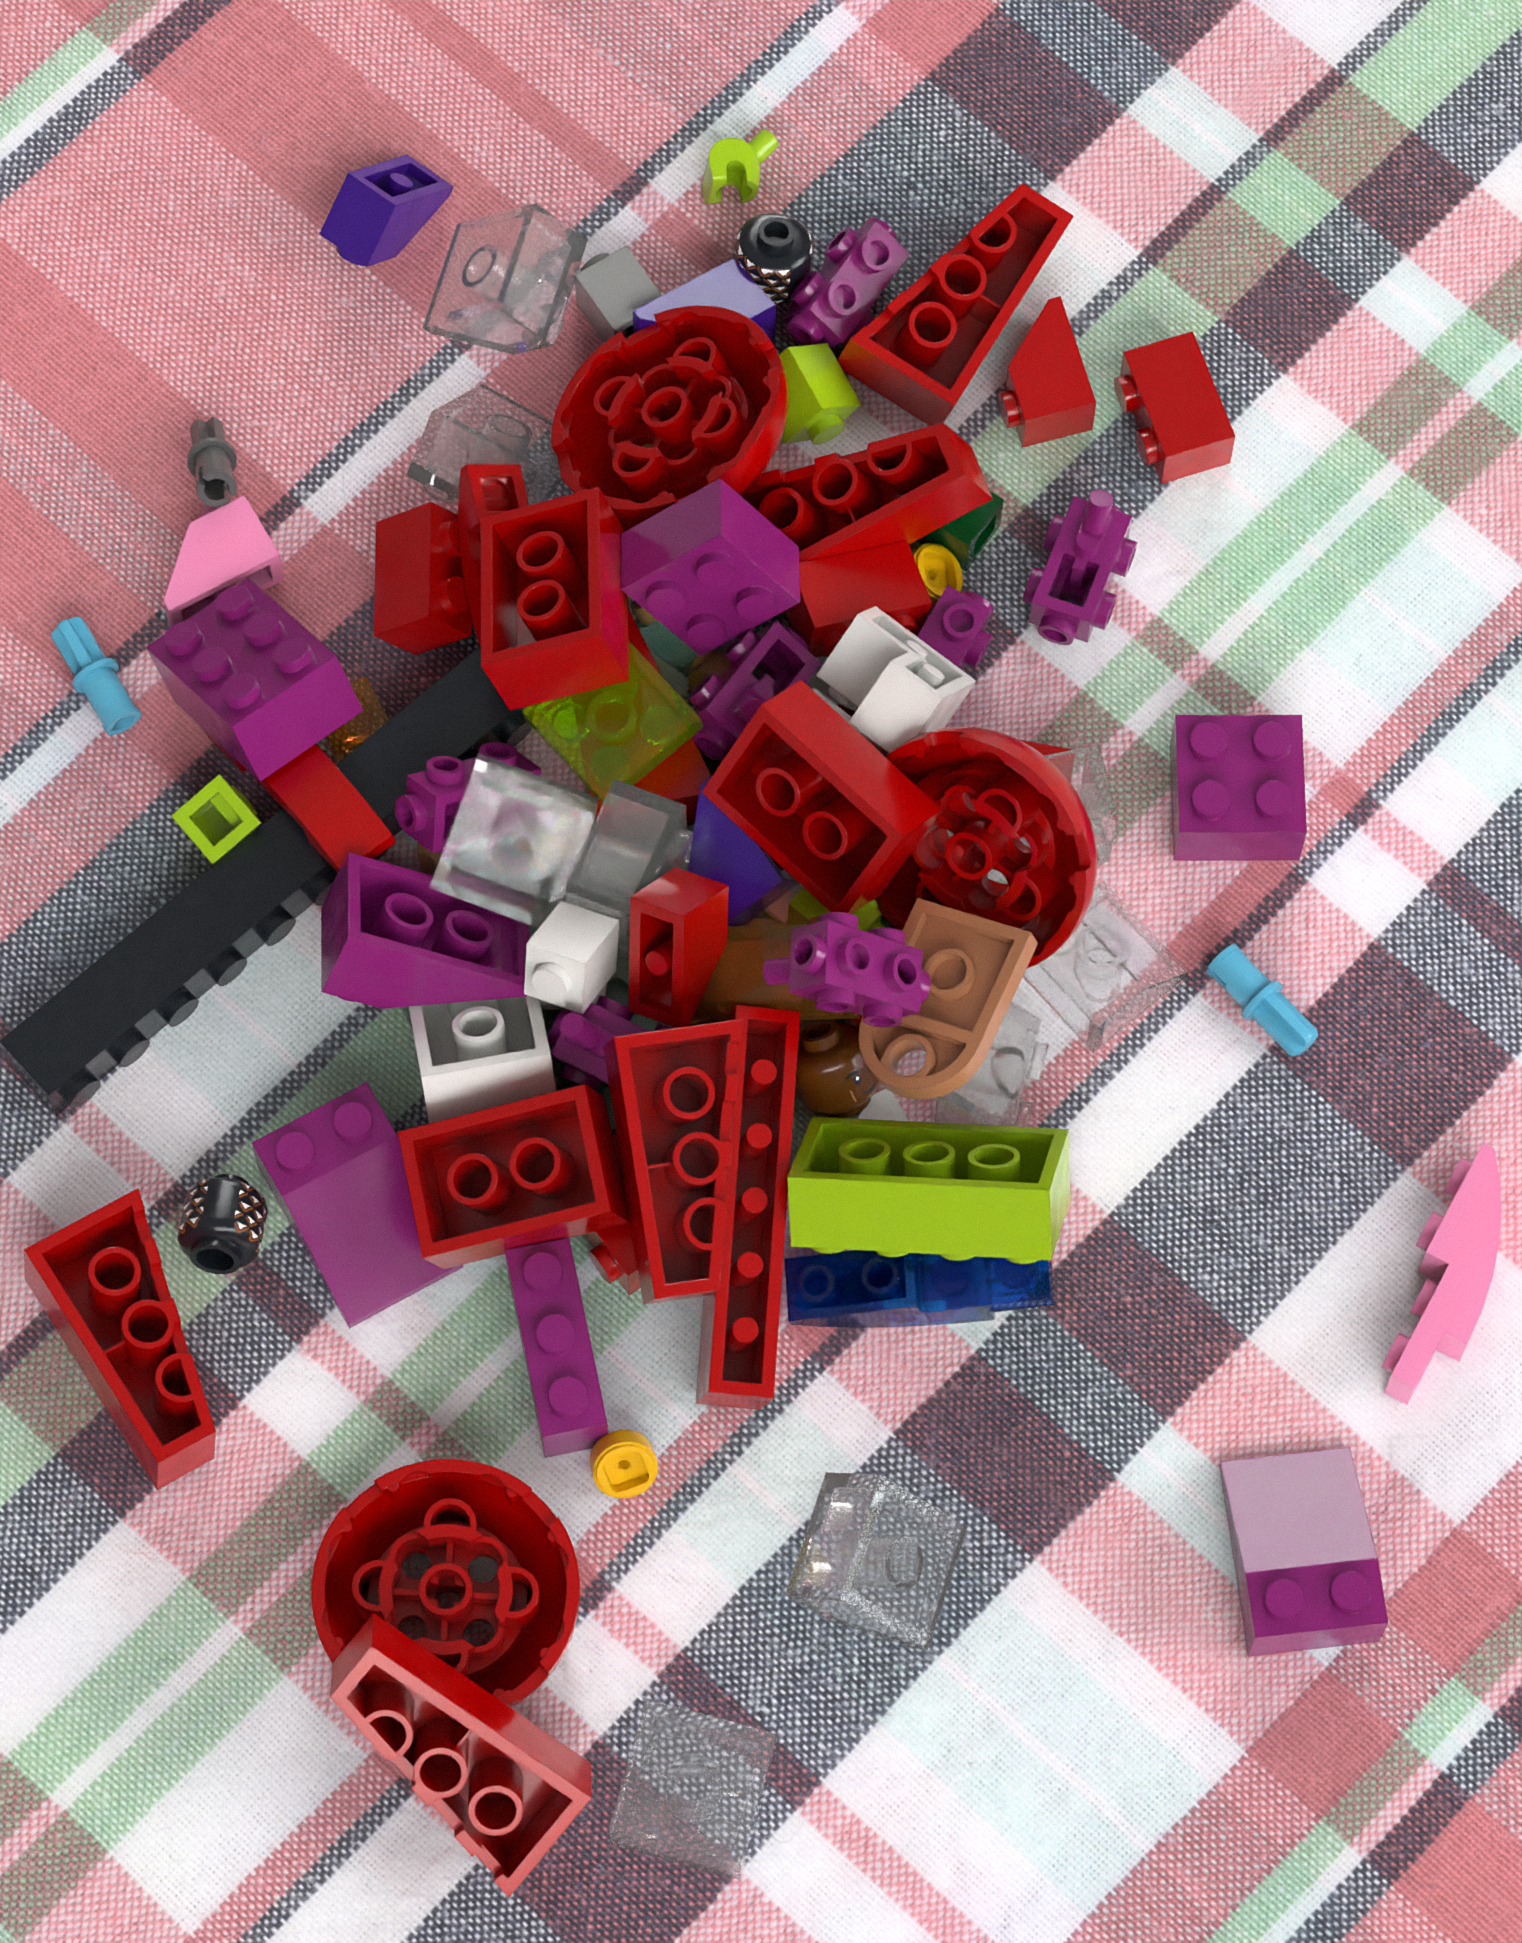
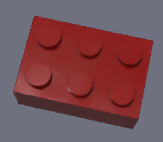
(553, 599)
(821, 799)
(513, 1176)

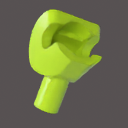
(737, 165)

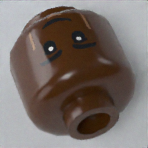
(832, 1071)

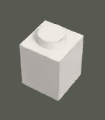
(571, 957)

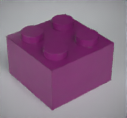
(710, 567)
(1237, 787)

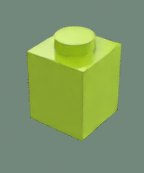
(817, 394)

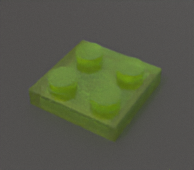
(616, 728)

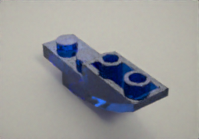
(910, 1289)

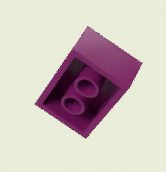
(254, 679)

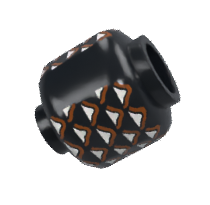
(774, 253)
(222, 1224)

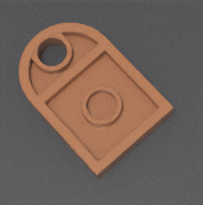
(973, 980)

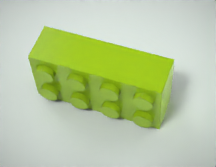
(929, 1189)

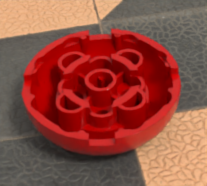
(695, 388)
(1013, 797)
(452, 1517)

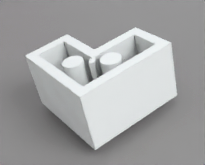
(892, 681)

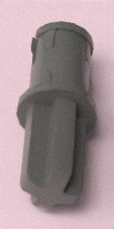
(212, 462)

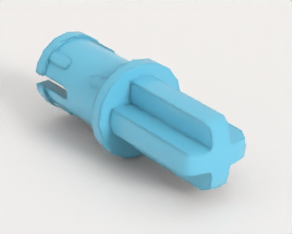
(95, 675)
(1262, 1000)

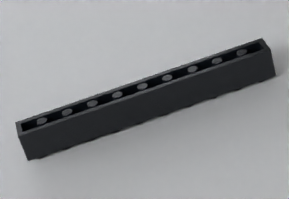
(239, 903)

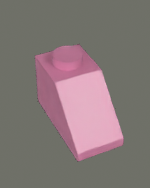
(220, 553)

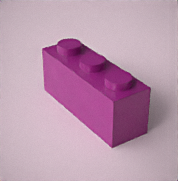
(556, 1347)

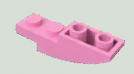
(1462, 1259)

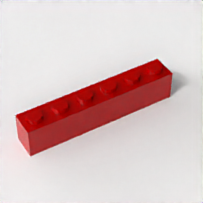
(743, 1315)

